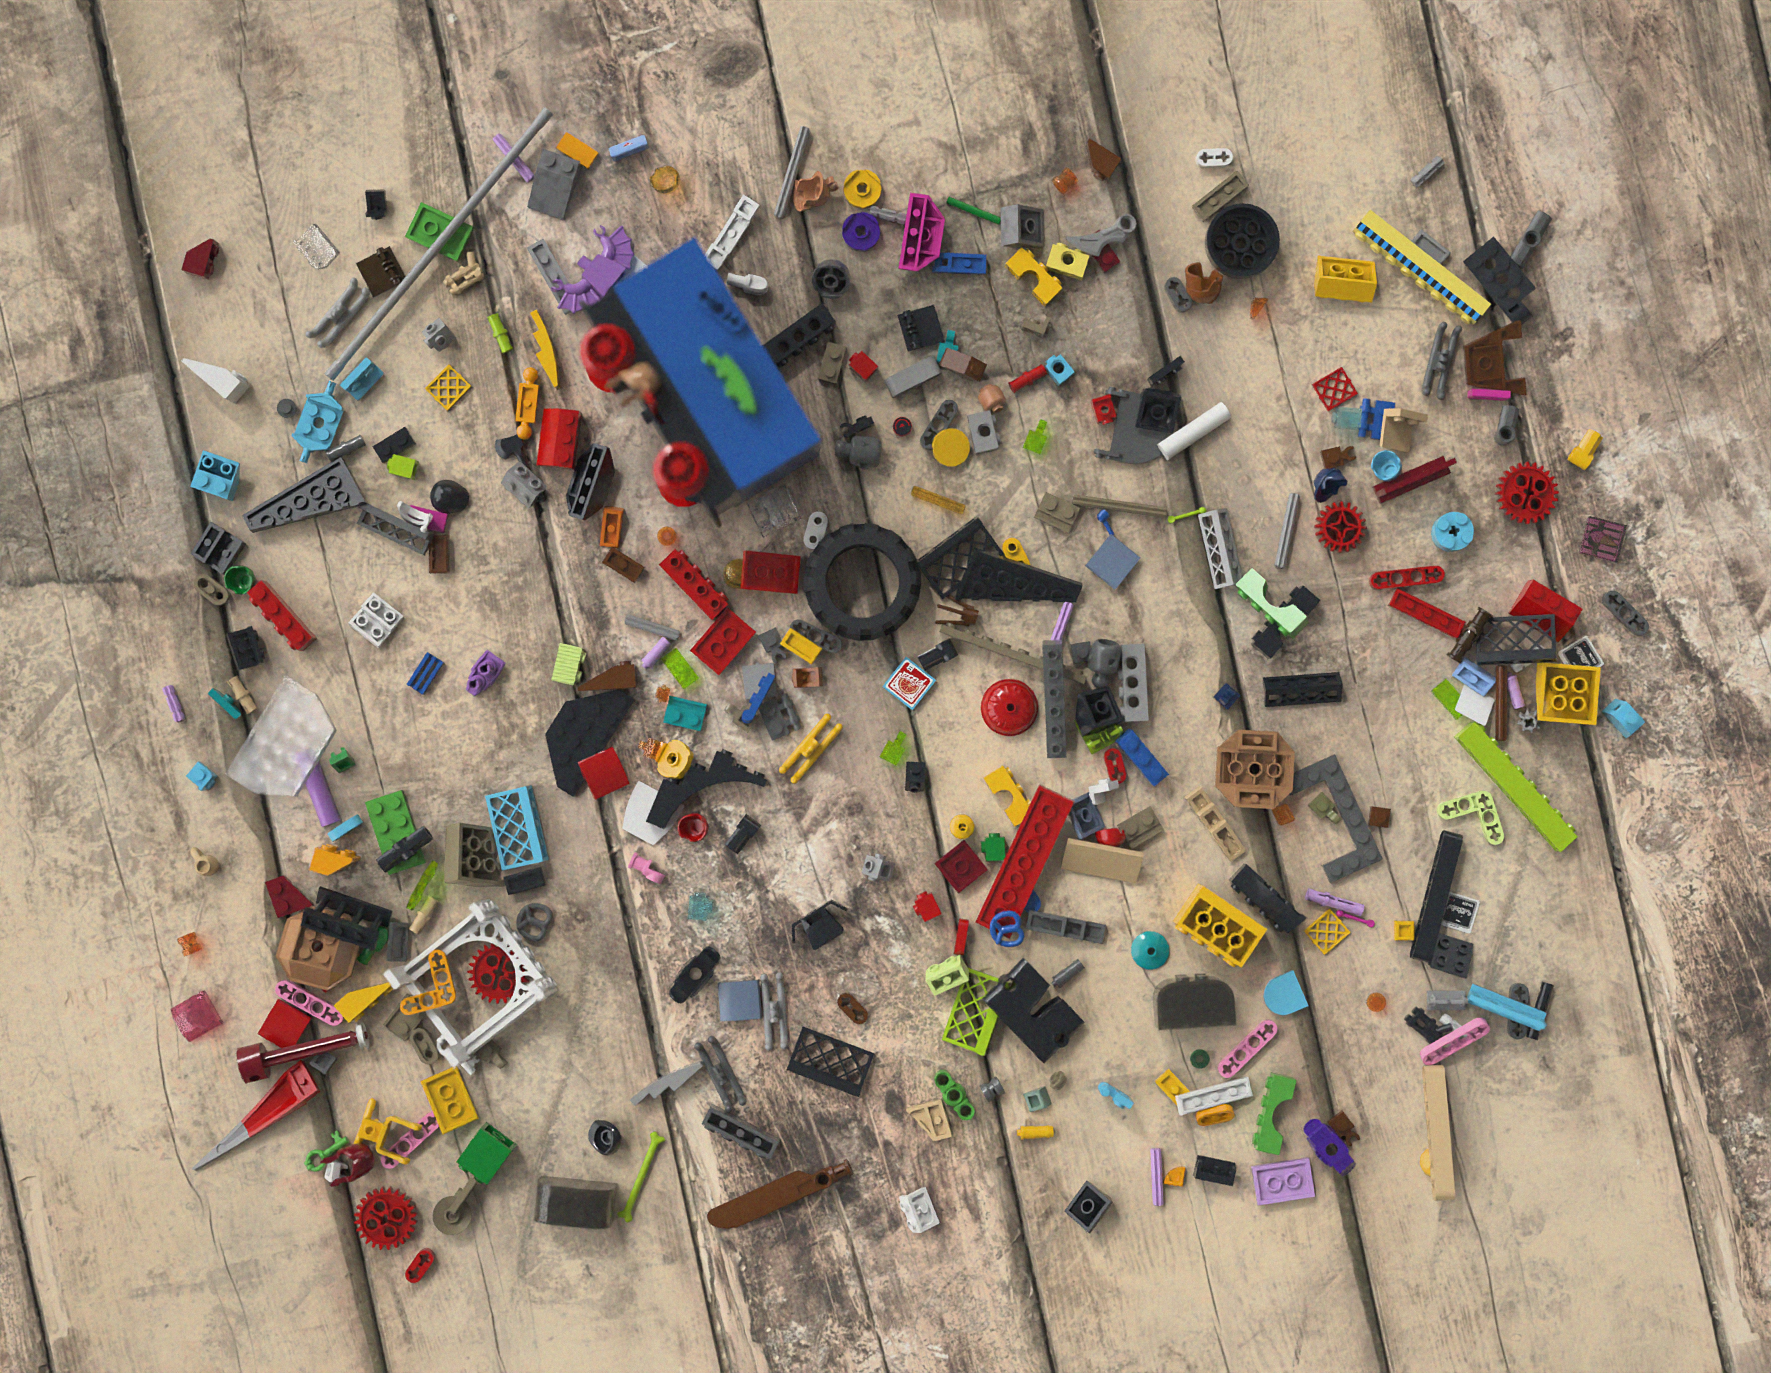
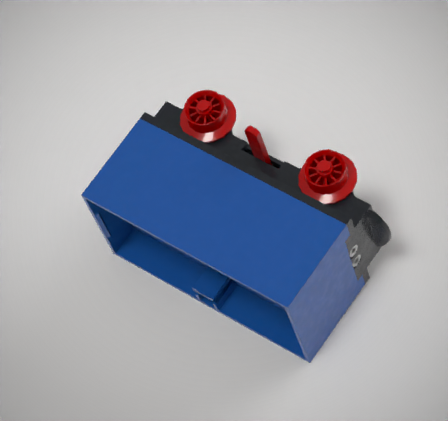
(711, 446)

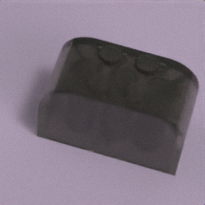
(1193, 1002)
(575, 1202)

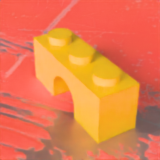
(1023, 263)
(1001, 780)

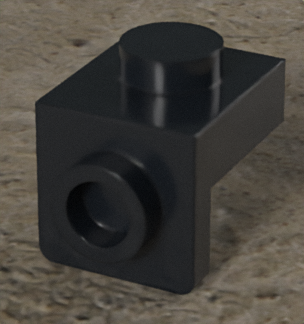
(376, 204)
(915, 777)

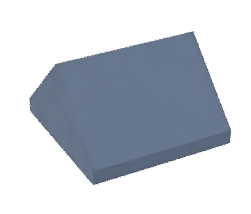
(1085, 816)

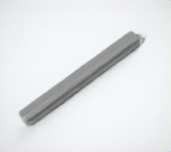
(792, 171)

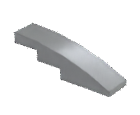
(672, 1079)

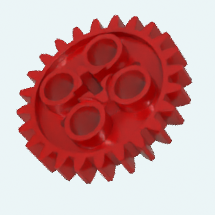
(1510, 487)
(482, 967)
(379, 1234)

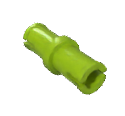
(500, 333)

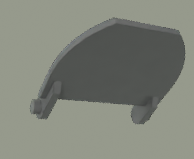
(1130, 443)

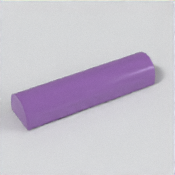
(322, 797)

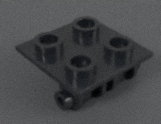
(920, 328)
(1452, 956)

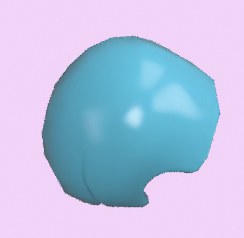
(1386, 465)

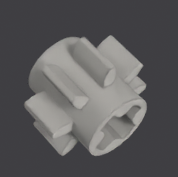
(1531, 725)

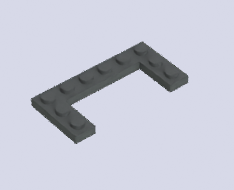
(1366, 848)

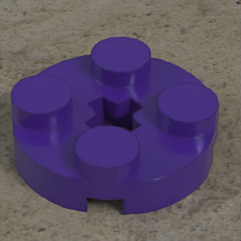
(860, 220)

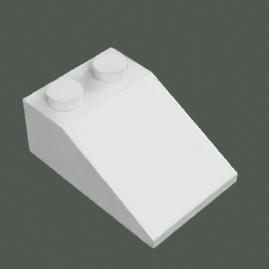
(227, 383)

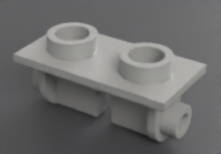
(1446, 1000)

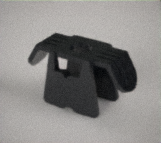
(820, 925)
(684, 984)

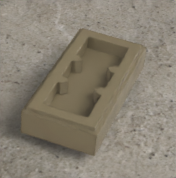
(461, 1196)

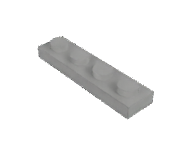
(548, 267)

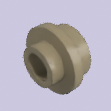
(1057, 1080)

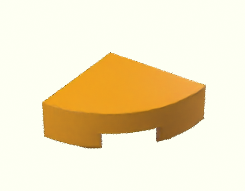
(1175, 1176)

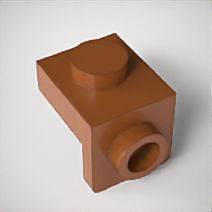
(807, 677)

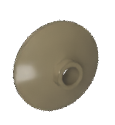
(449, 1226)

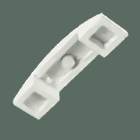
(732, 231)

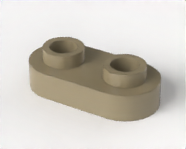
(212, 590)
(422, 1046)

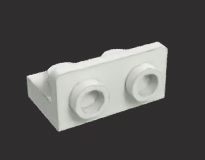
(918, 1210)

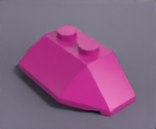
(921, 233)

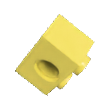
(1056, 264)

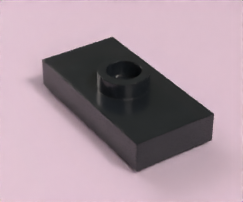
(524, 881)

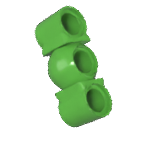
(957, 1103)

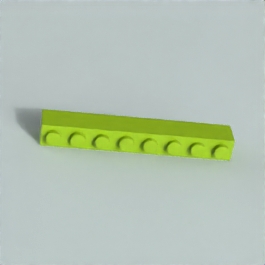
(1516, 786)

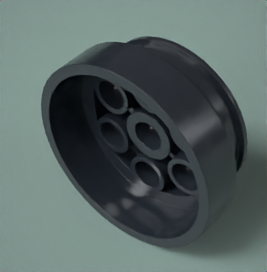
(1266, 234)

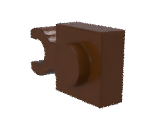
(1334, 457)
(1342, 1126)

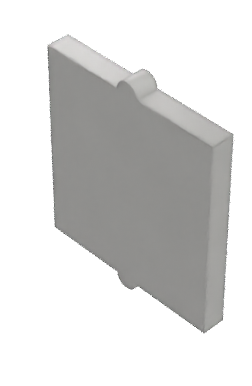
(752, 675)

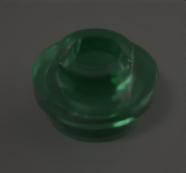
(1203, 1063)

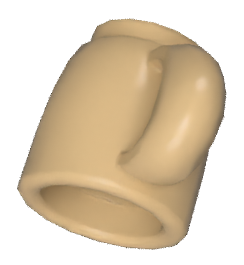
(205, 864)

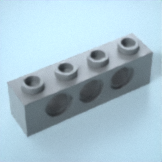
(1140, 712)

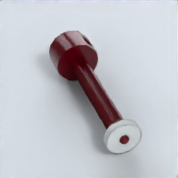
(256, 1063)

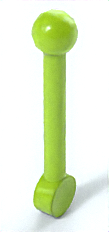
(1171, 519)

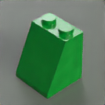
(486, 1153)

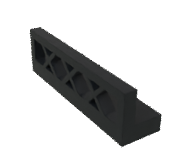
(1302, 685)

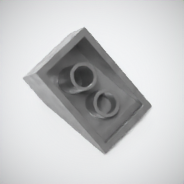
(554, 184)

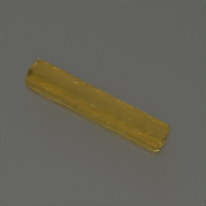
(938, 500)

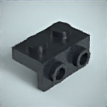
(245, 648)

